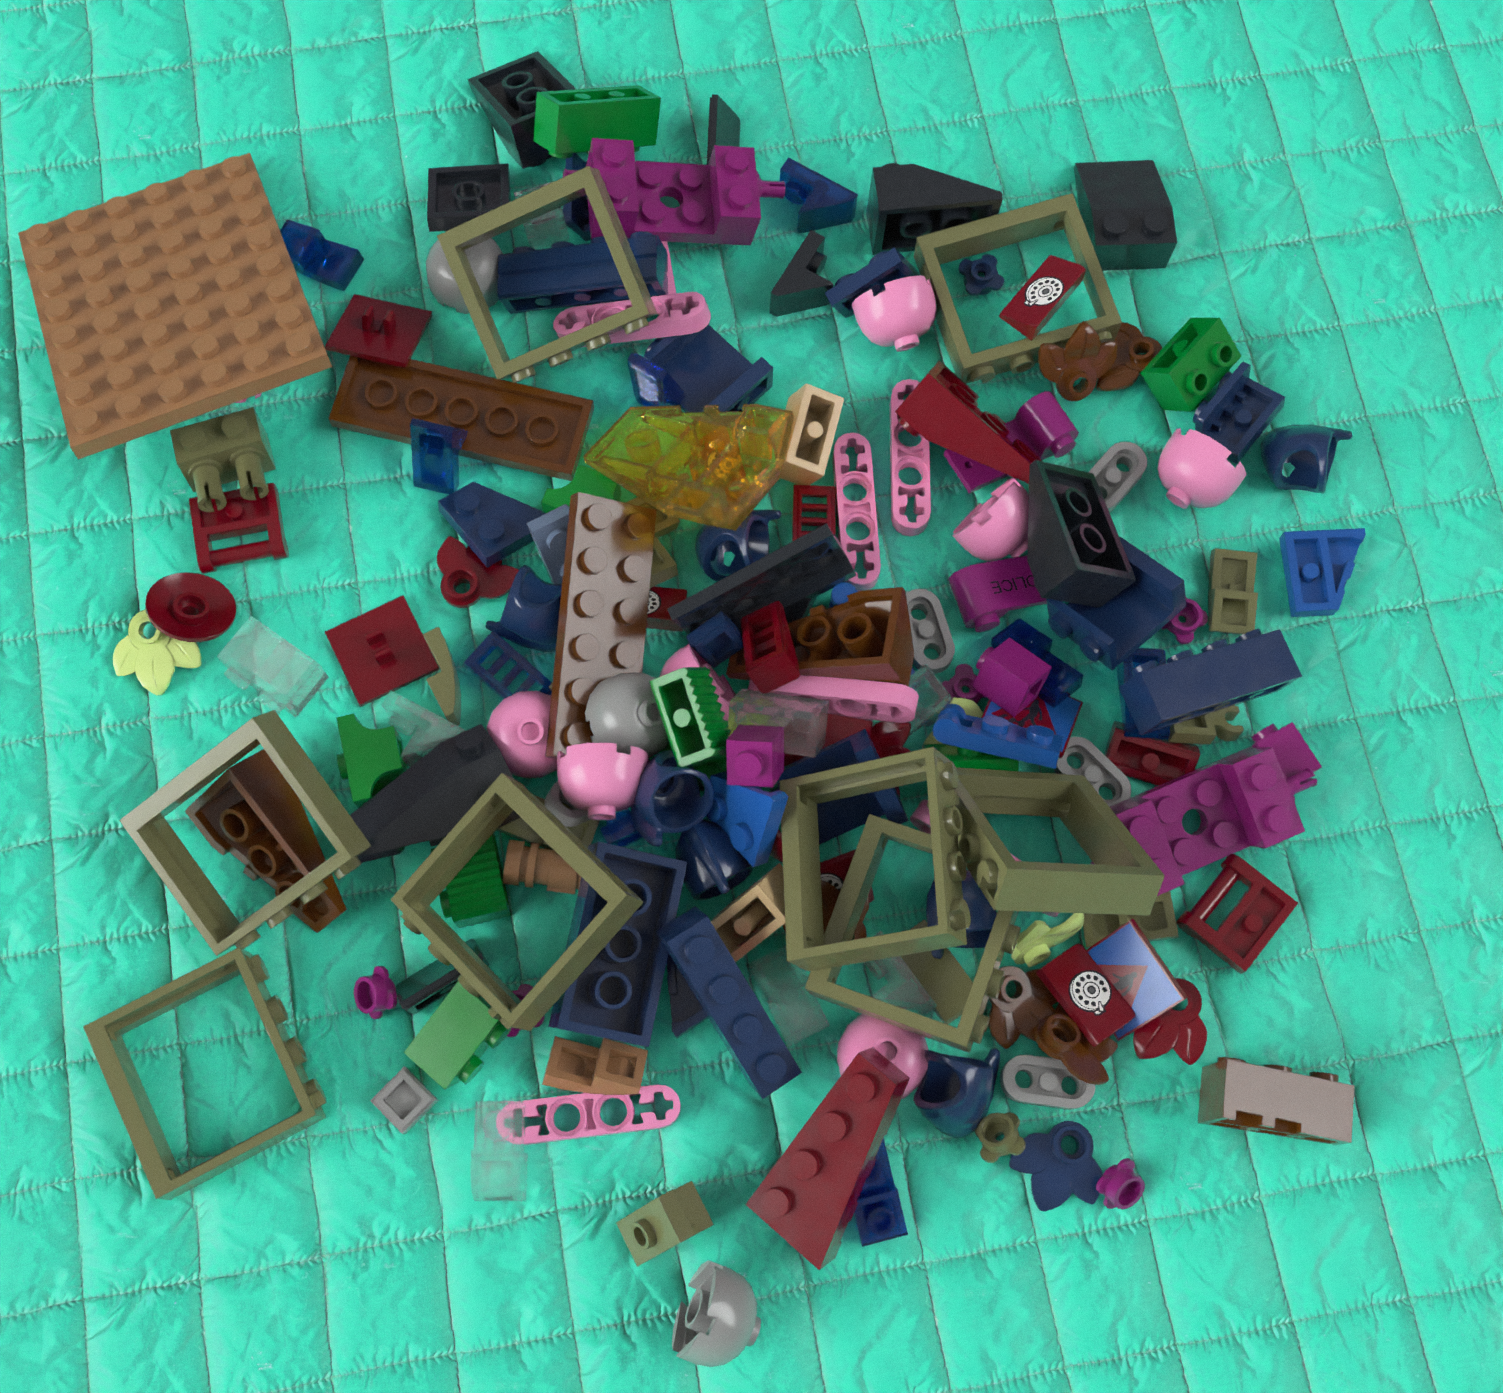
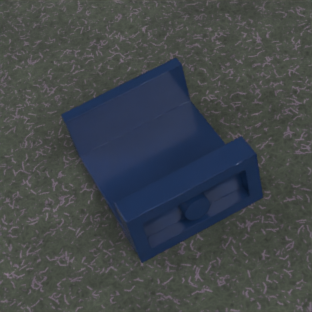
(710, 371)
(1128, 618)
(851, 812)

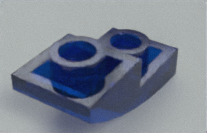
(1062, 678)
(879, 1205)

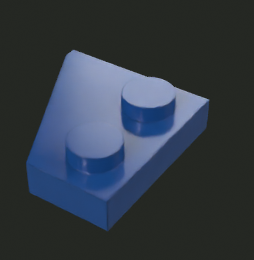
(1318, 568)
(747, 817)

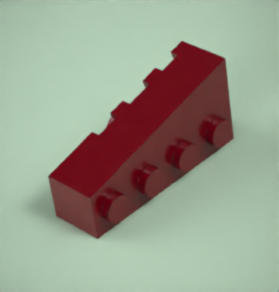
(824, 1168)

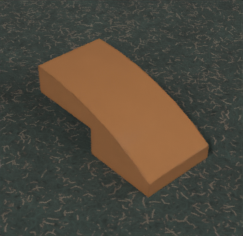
(587, 1069)

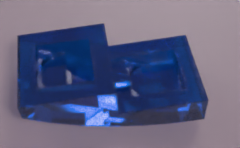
(320, 258)

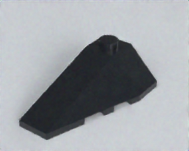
(431, 795)

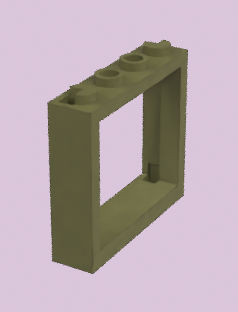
(519, 211)
(997, 232)
(453, 854)
(802, 859)
(1123, 873)
(183, 874)
(844, 922)
(131, 1096)

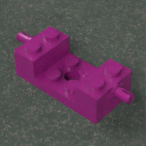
(715, 199)
(1240, 805)

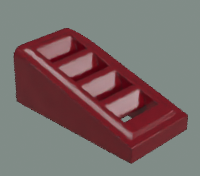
(798, 507)
(769, 653)

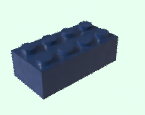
(623, 983)

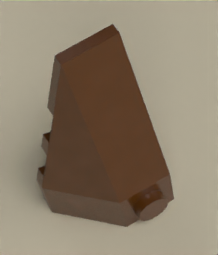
(852, 640)
(267, 829)

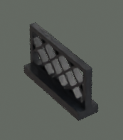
(786, 575)

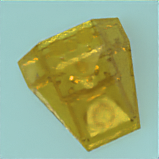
(694, 462)

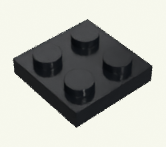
(465, 193)

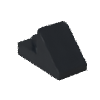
(800, 284)

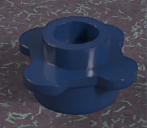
(979, 285)

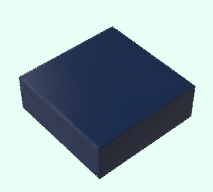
(716, 639)

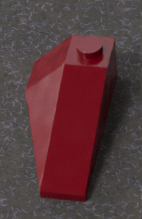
(947, 414)

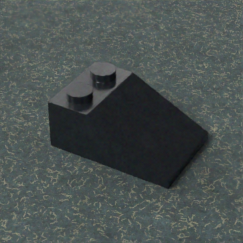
(510, 103)
(920, 201)
(1126, 214)
(1073, 538)

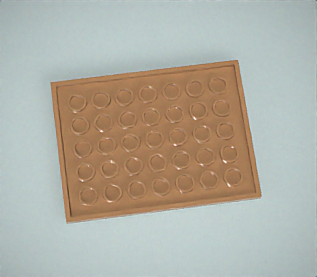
(168, 305)

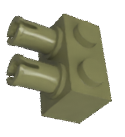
(223, 452)

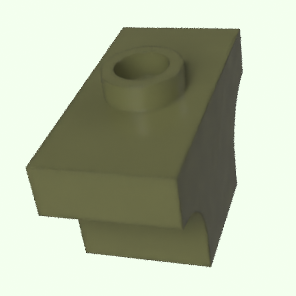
(664, 1223)

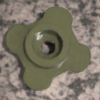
(994, 1126)

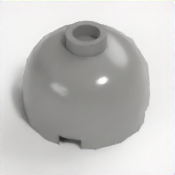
(484, 263)
(626, 714)
(718, 1318)

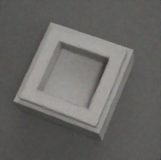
(404, 1100)

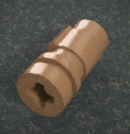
(540, 867)

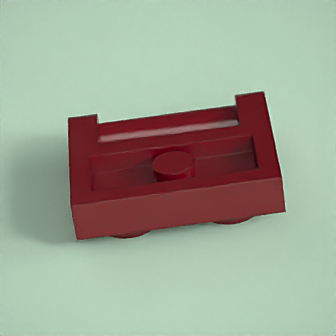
(238, 519)
(1250, 921)

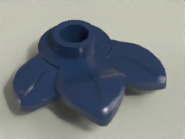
(1055, 1172)

